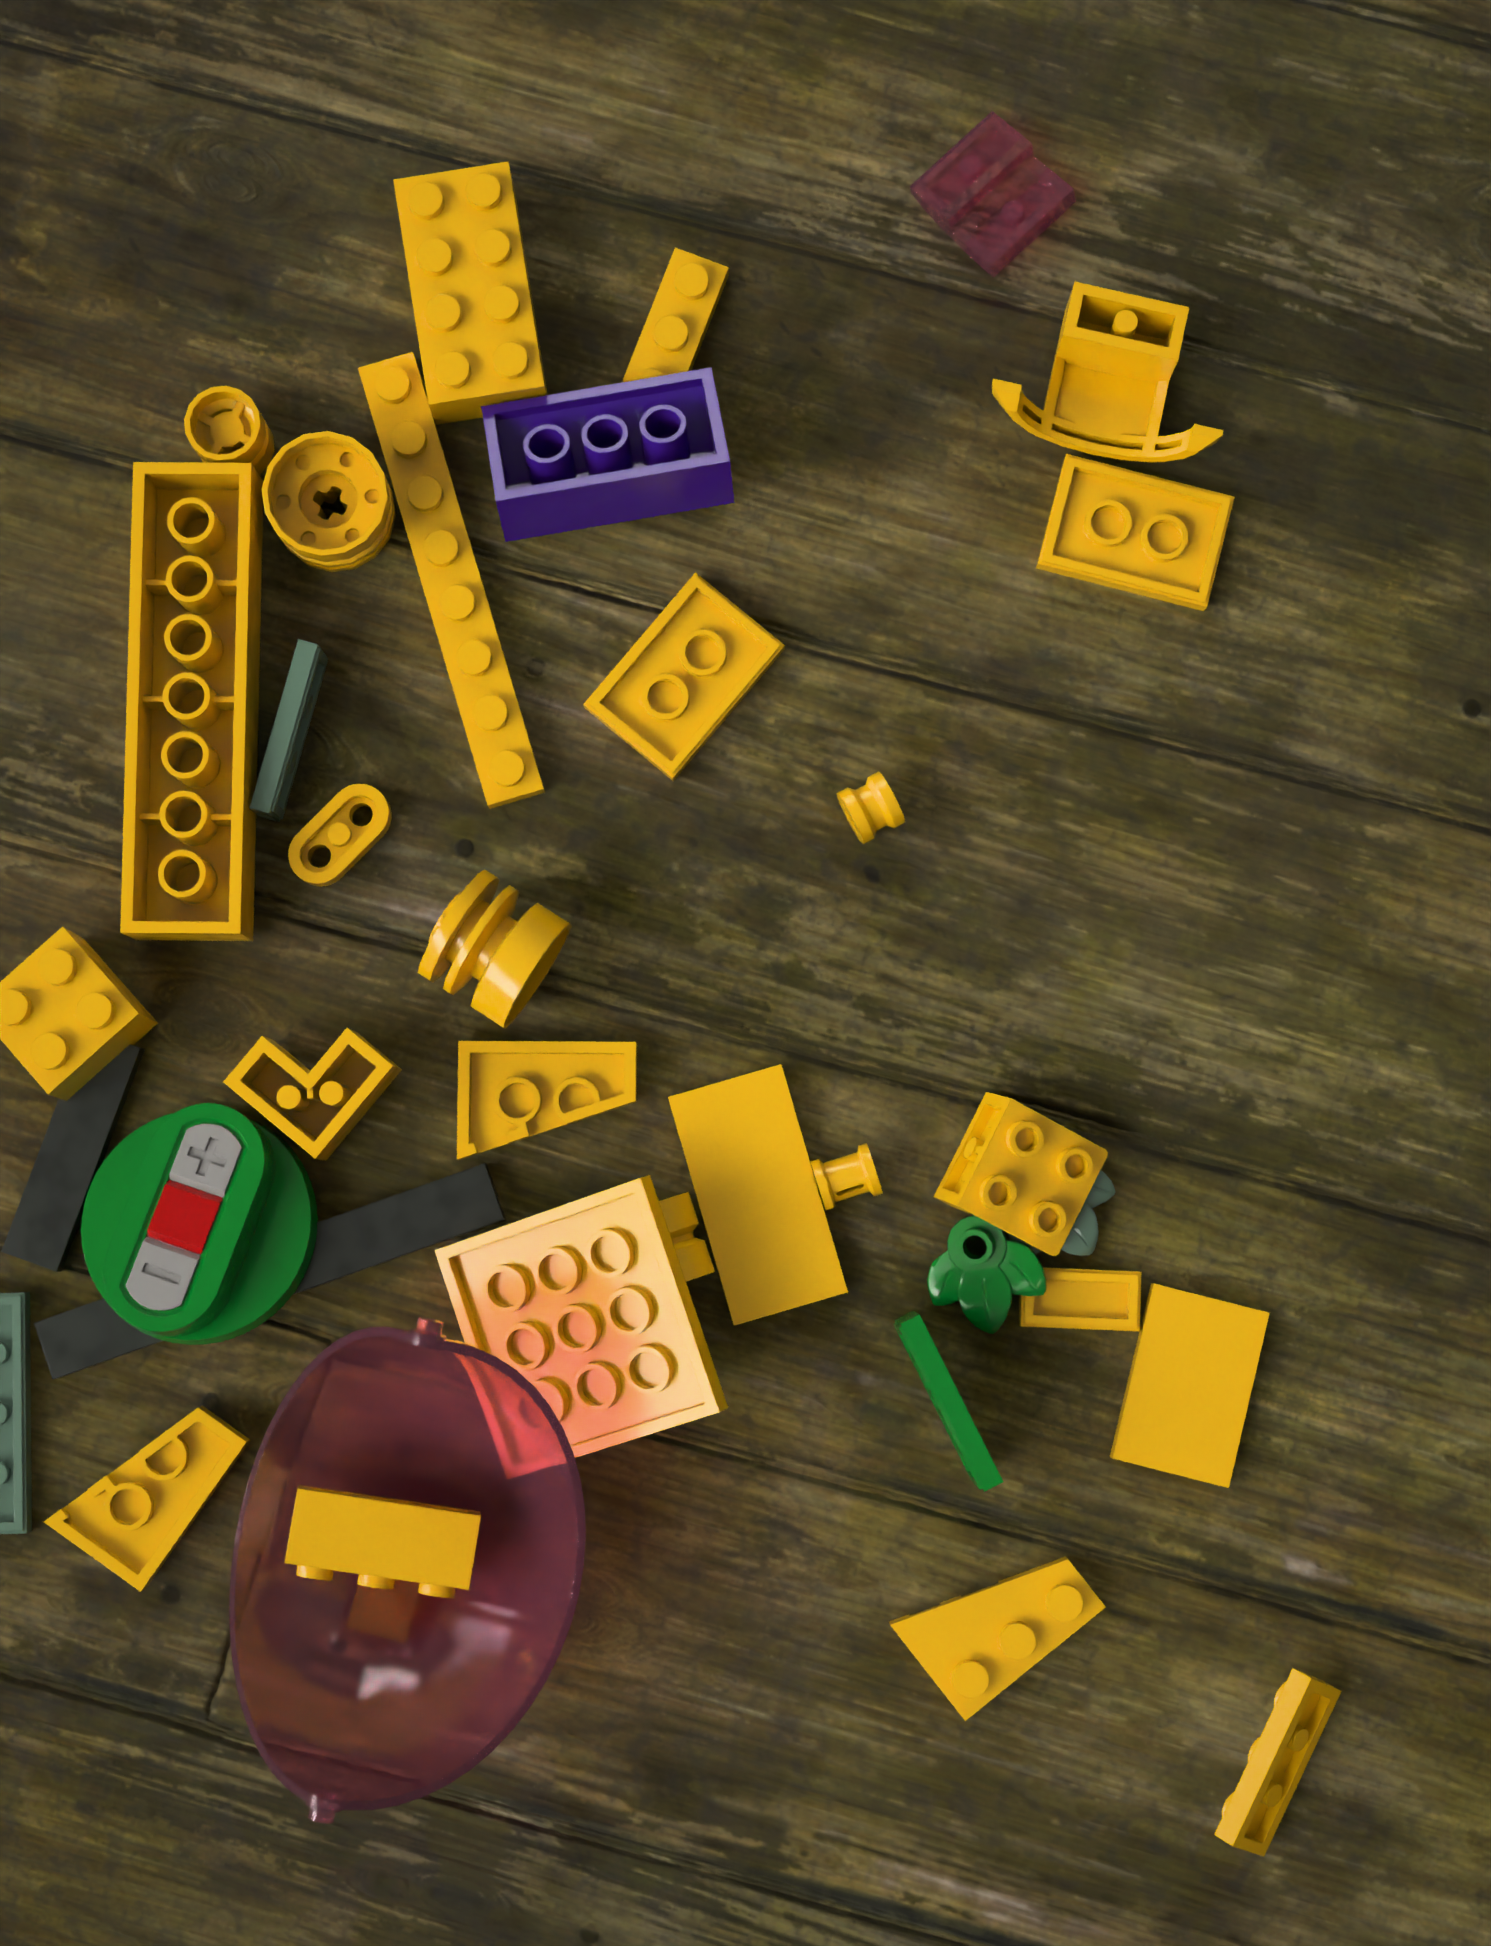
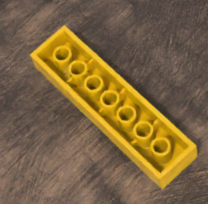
(192, 702)

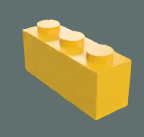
(382, 1540)

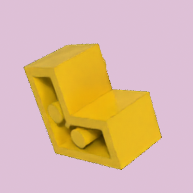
(317, 1104)

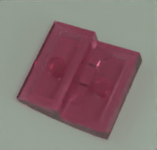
(992, 194)

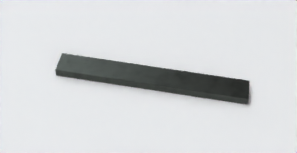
(341, 1248)

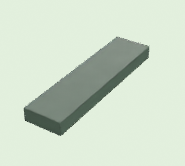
(15, 1414)

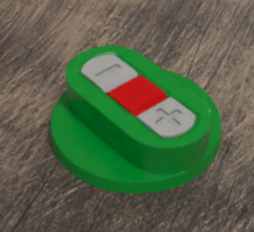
(199, 1225)

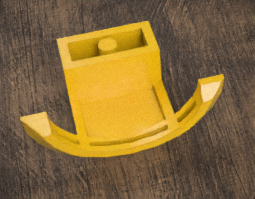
(1111, 380)

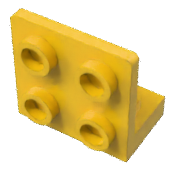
(1022, 1173)

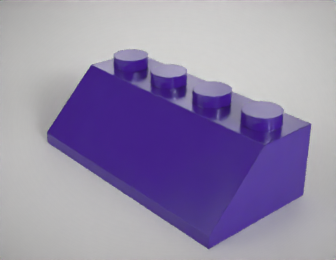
(608, 454)

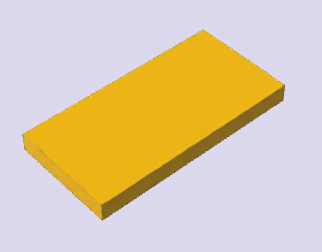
(757, 1194)

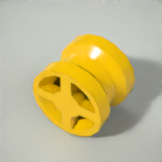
(871, 807)

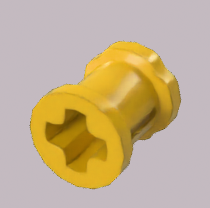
(846, 1177)

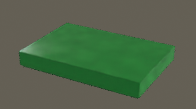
(947, 1401)

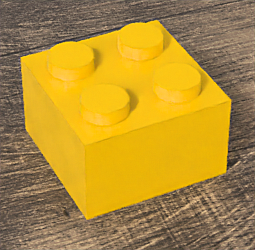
(68, 1014)

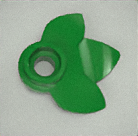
(985, 1281)

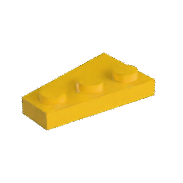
(151, 1500)

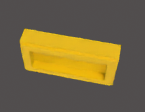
(1085, 1300)

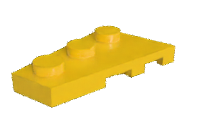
(537, 1086)
(997, 1634)

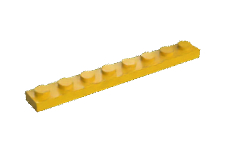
(451, 580)

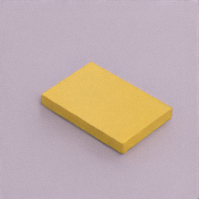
(1135, 532)
(684, 676)
(1189, 1385)

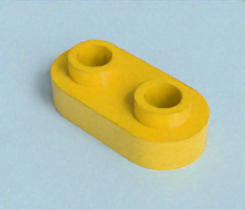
(335, 830)

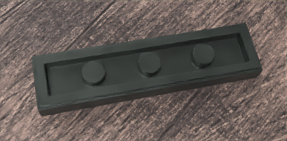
(67, 1164)

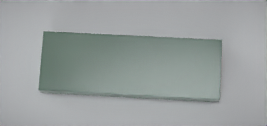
(289, 731)

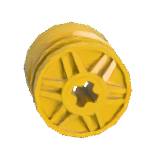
(319, 470)
(488, 944)

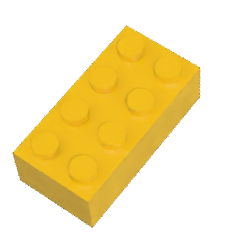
(470, 290)

